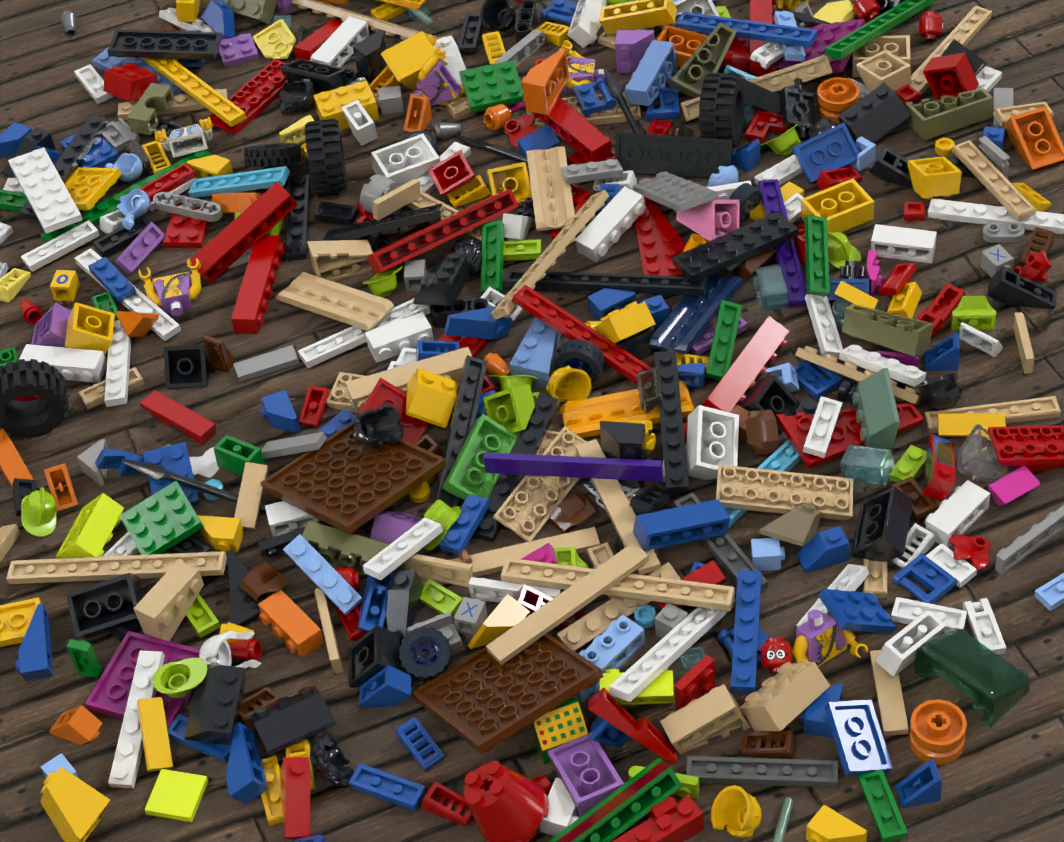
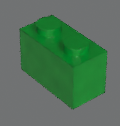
(233, 454)

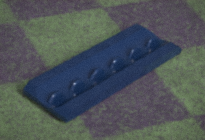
(694, 315)

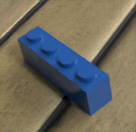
(681, 525)

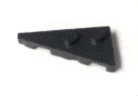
(243, 606)

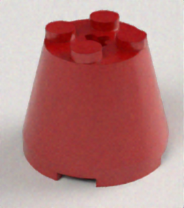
(505, 803)

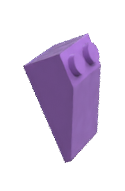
(585, 772)

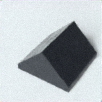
(186, 366)

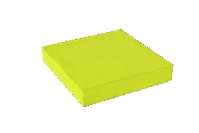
(176, 795)

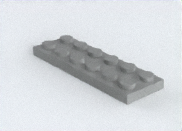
(674, 191)

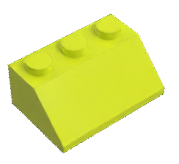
(91, 529)
(657, 692)

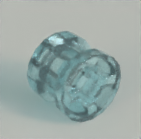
(839, 308)

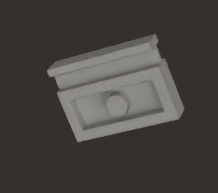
(119, 134)
(995, 155)

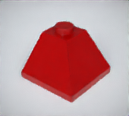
(452, 173)

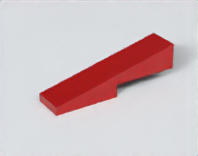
(312, 43)
(942, 307)
(174, 414)
(643, 731)

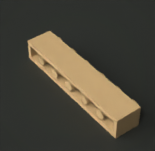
(445, 365)

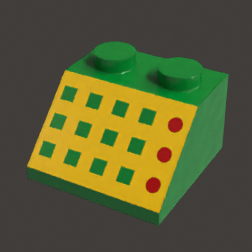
(558, 727)

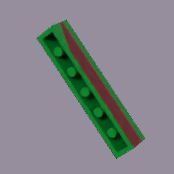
(623, 805)

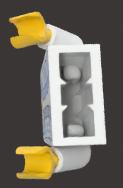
(186, 139)

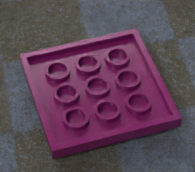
(826, 36)
(114, 685)

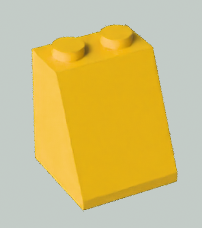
(409, 56)
(72, 805)

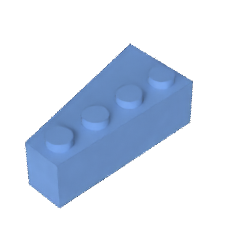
(652, 73)
(537, 353)

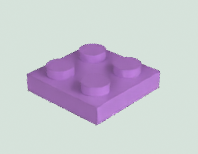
(238, 50)

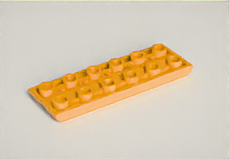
(585, 415)

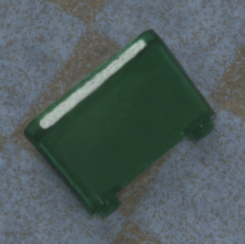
(973, 670)

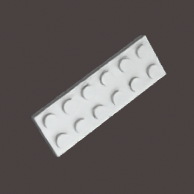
(45, 190)

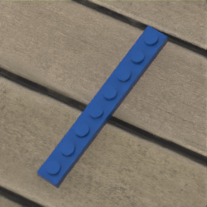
(749, 29)

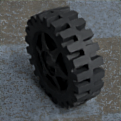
(272, 155)

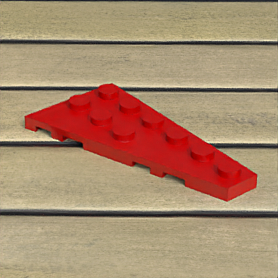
(657, 242)
(844, 434)

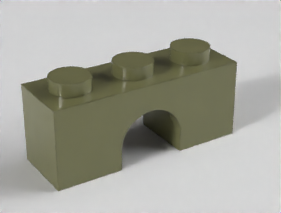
(143, 116)

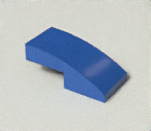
(113, 459)

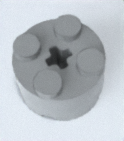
(375, 189)

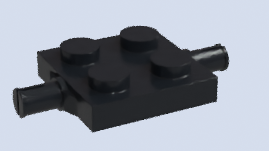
(799, 108)

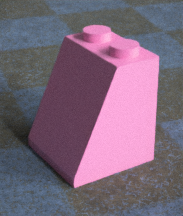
(711, 218)

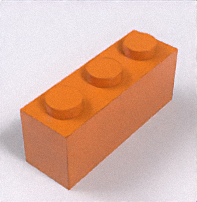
(290, 624)

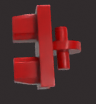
(1036, 267)

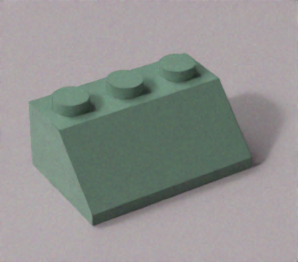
(876, 410)

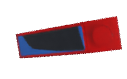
(939, 468)

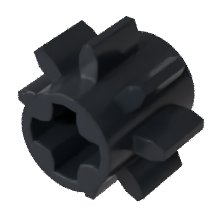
(852, 270)

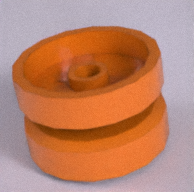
(836, 96)
(937, 731)

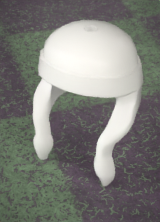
(217, 650)

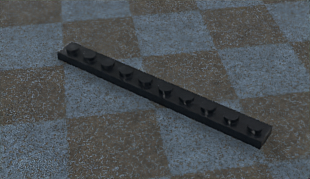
(597, 281)

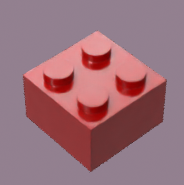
(950, 75)
(128, 81)

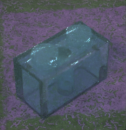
(771, 288)
(867, 464)

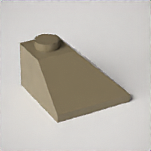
(795, 526)

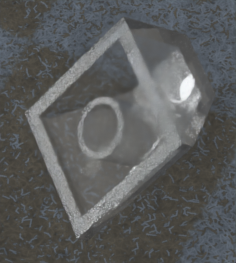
(978, 457)

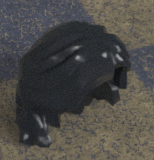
(297, 97)
(473, 249)
(378, 426)
(329, 760)

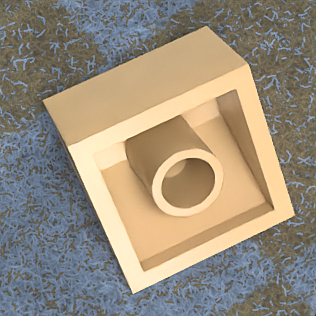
(884, 69)

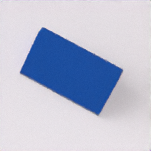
(538, 140)

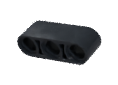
(526, 19)
(440, 313)

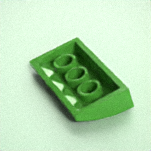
(468, 470)

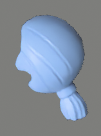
(129, 166)
(726, 176)
(133, 206)

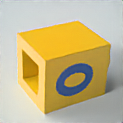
(65, 285)

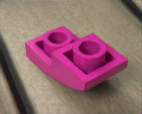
(873, 272)

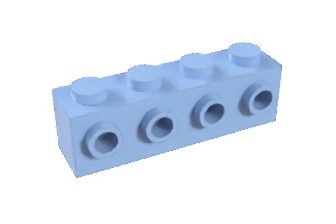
(612, 649)

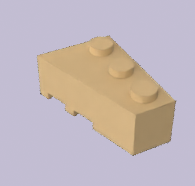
(339, 258)
(169, 601)
(704, 719)

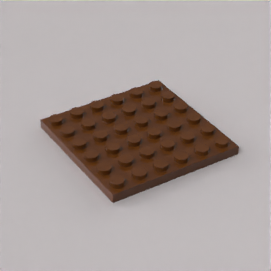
(352, 481)
(494, 701)

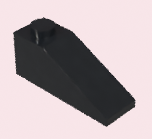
(36, 137)
(891, 168)
(1020, 291)
(402, 601)

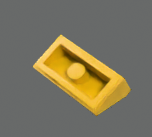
(1033, 197)
(855, 295)
(906, 301)

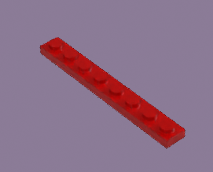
(575, 329)

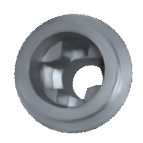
(69, 23)
(445, 130)

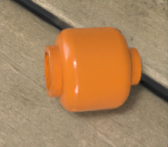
(496, 117)

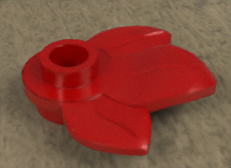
(522, 126)
(971, 548)

